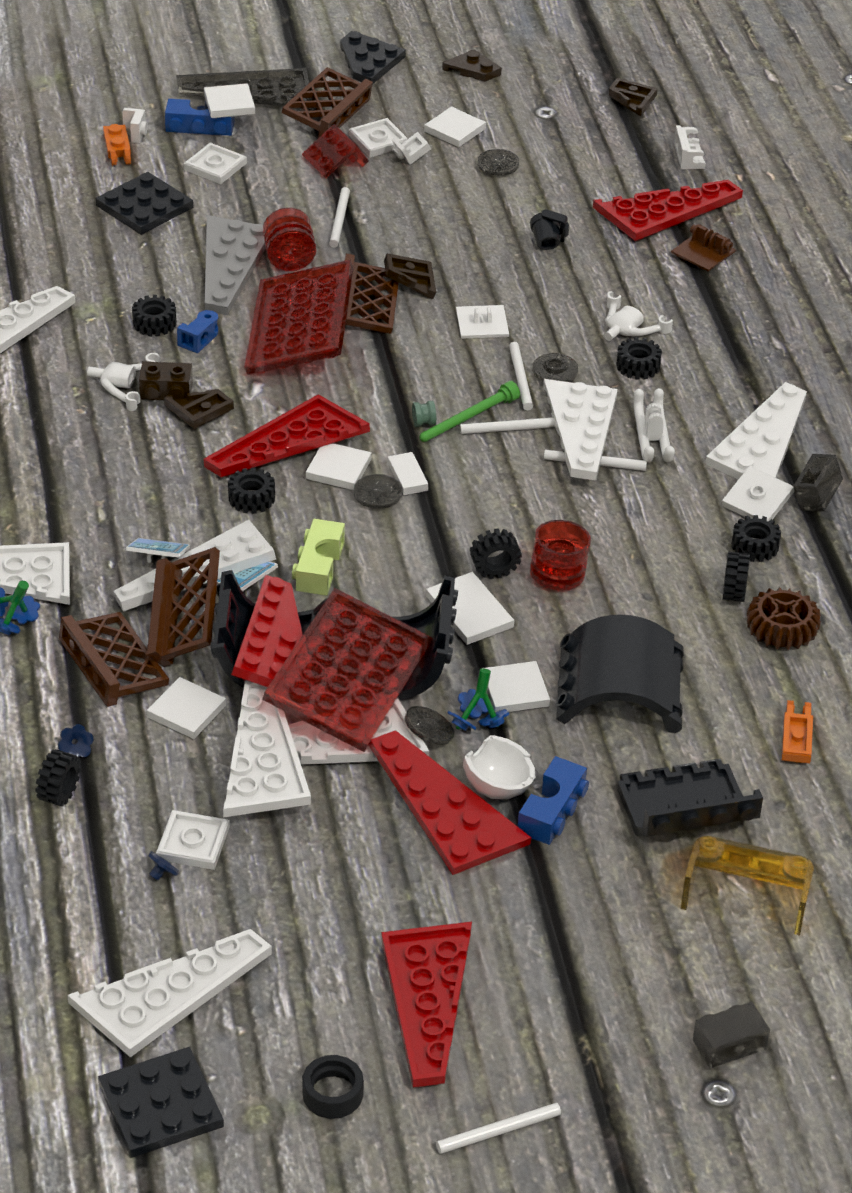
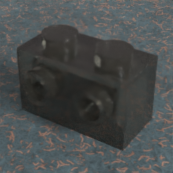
(818, 482)
(731, 1034)

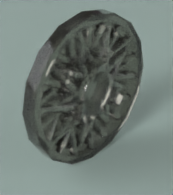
(498, 162)
(555, 367)
(378, 491)
(429, 725)

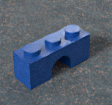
(184, 119)
(563, 785)

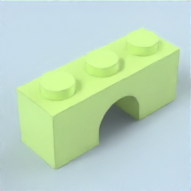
(315, 566)

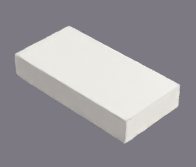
(408, 473)

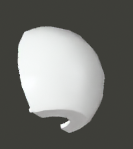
(499, 768)

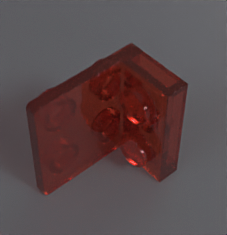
(332, 150)

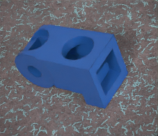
(198, 332)

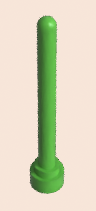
(507, 393)

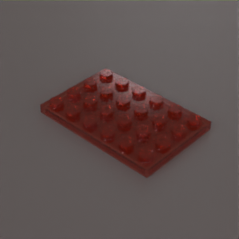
(299, 317)
(348, 669)

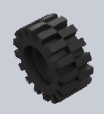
(154, 315)
(638, 358)
(251, 500)
(761, 548)
(498, 564)
(736, 576)
(58, 777)

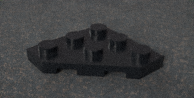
(369, 56)

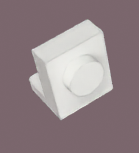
(135, 121)
(412, 148)

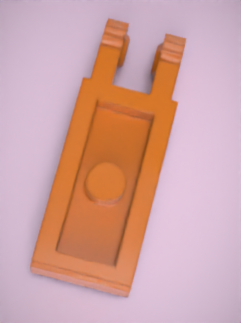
(117, 143)
(797, 734)

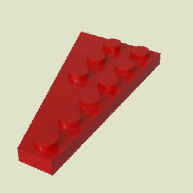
(661, 209)
(296, 431)
(270, 633)
(452, 815)
(426, 986)

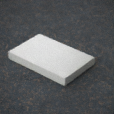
(477, 609)

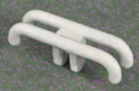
(652, 426)

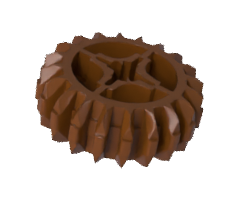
(783, 618)

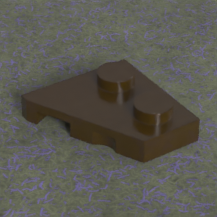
(473, 65)
(632, 95)
(412, 273)
(200, 406)

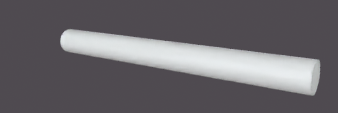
(339, 217)
(521, 376)
(507, 425)
(605, 461)
(498, 1128)

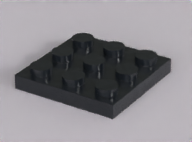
(144, 203)
(160, 1102)

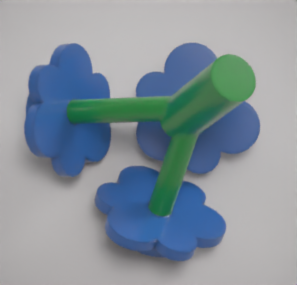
(22, 608)
(477, 702)

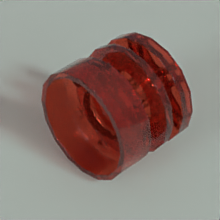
(289, 239)
(560, 555)

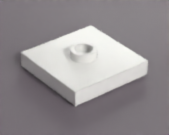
(757, 495)

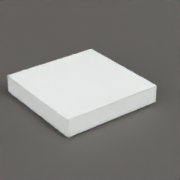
(229, 100)
(455, 126)
(376, 137)
(215, 163)
(338, 465)
(517, 687)
(186, 708)
(193, 839)

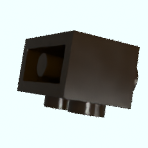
(165, 379)

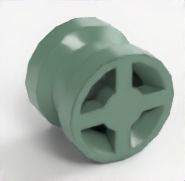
(424, 413)

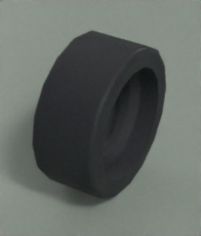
(330, 1067)

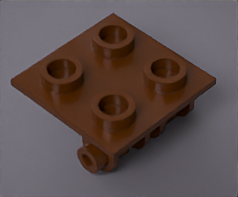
(704, 248)

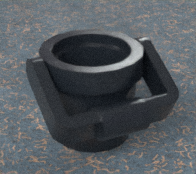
(549, 229)

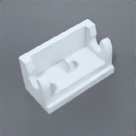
(688, 149)

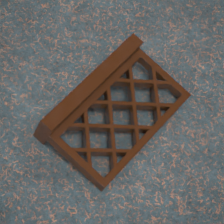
(341, 109)
(369, 321)
(167, 606)
(93, 661)

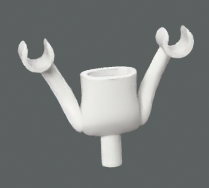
(628, 319)
(121, 376)

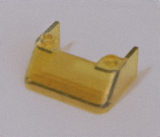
(752, 863)

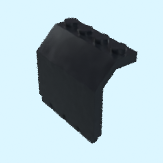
(685, 798)

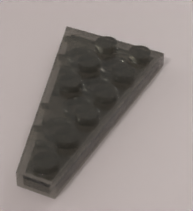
(265, 86)

